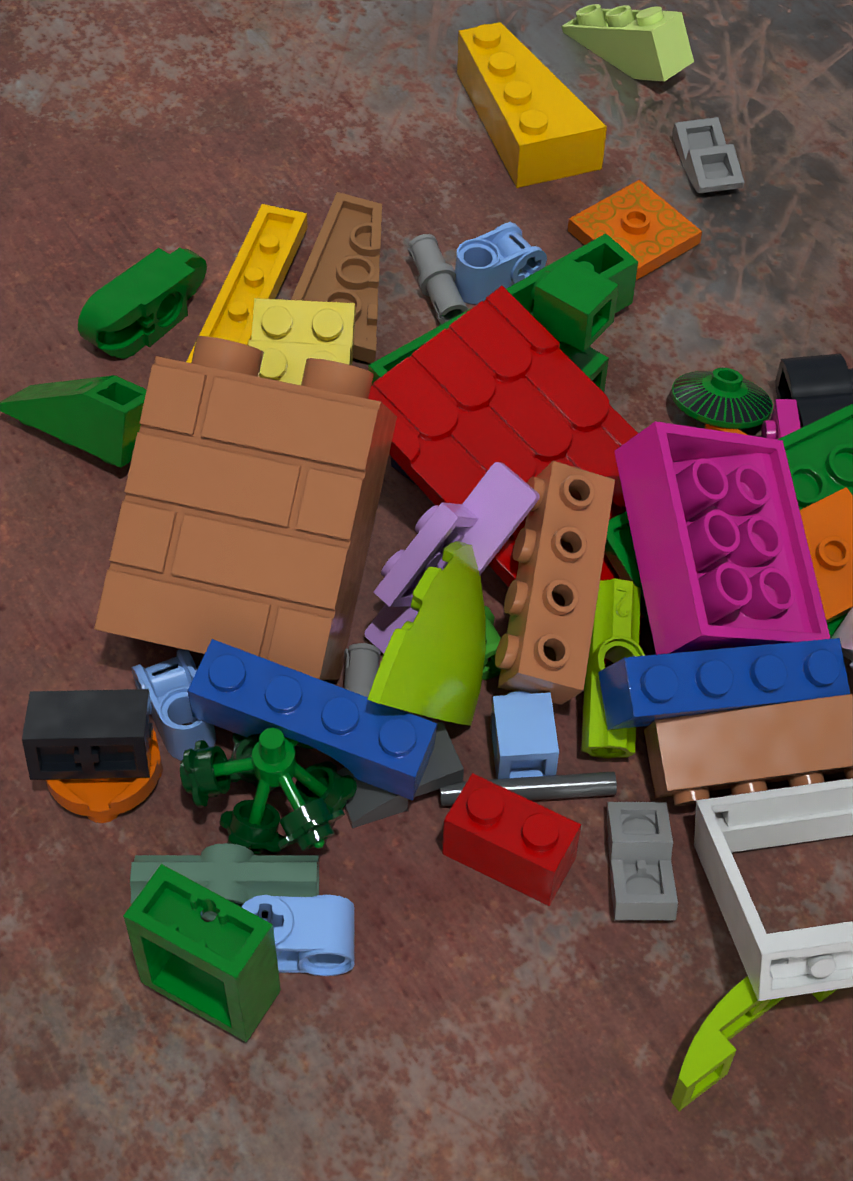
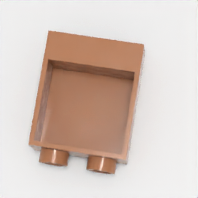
(248, 508)

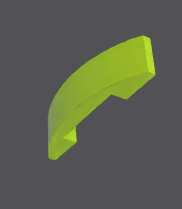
(710, 1050)

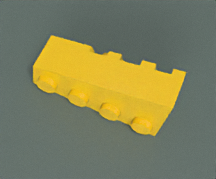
(526, 109)

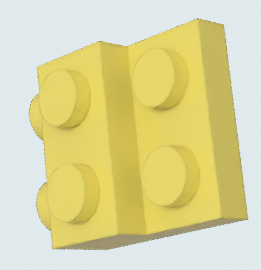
(301, 330)

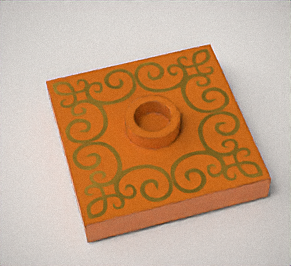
(639, 224)

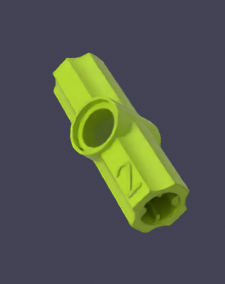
(613, 638)

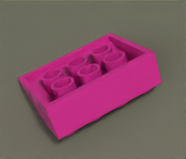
(718, 540)

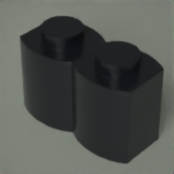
(817, 383)

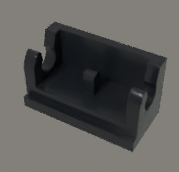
(88, 734)

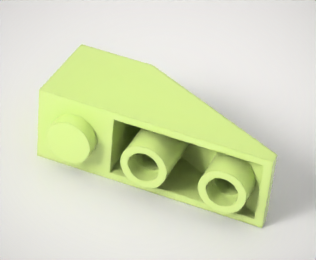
(637, 42)

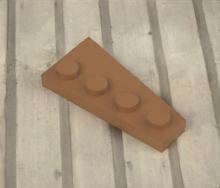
(347, 266)

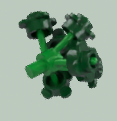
(268, 763)

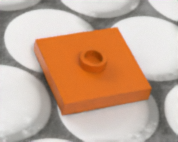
(830, 543)

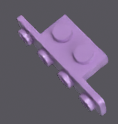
(482, 521)

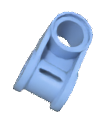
(494, 262)
(171, 705)
(310, 932)

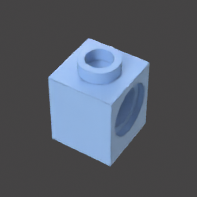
(524, 735)

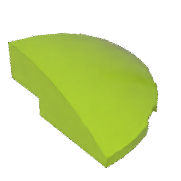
(439, 658)

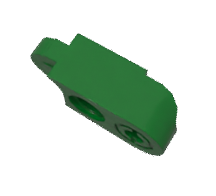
(142, 302)

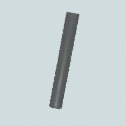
(546, 786)

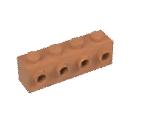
(556, 584)
(750, 748)

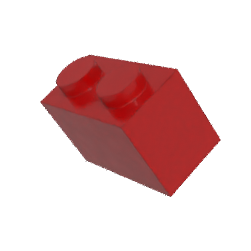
(510, 839)

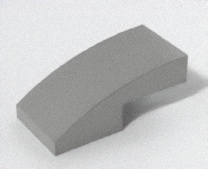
(706, 156)
(641, 861)

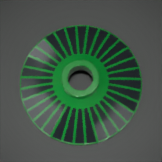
(721, 399)

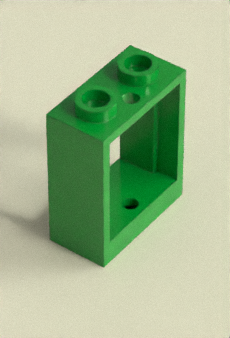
(211, 968)

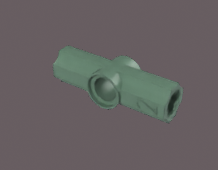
(234, 873)

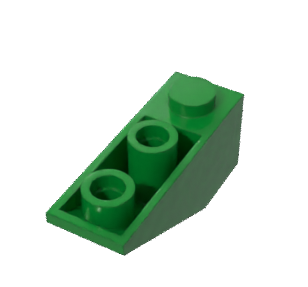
(86, 413)

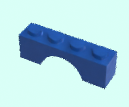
(720, 680)
(368, 738)

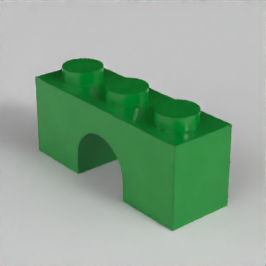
(576, 310)

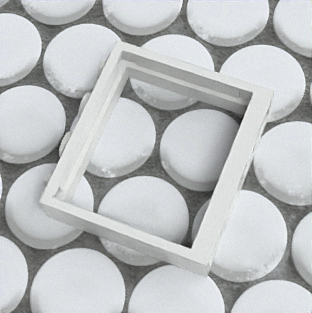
(786, 960)

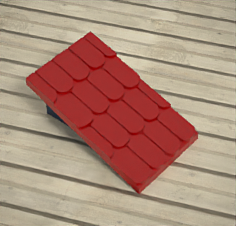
(504, 395)

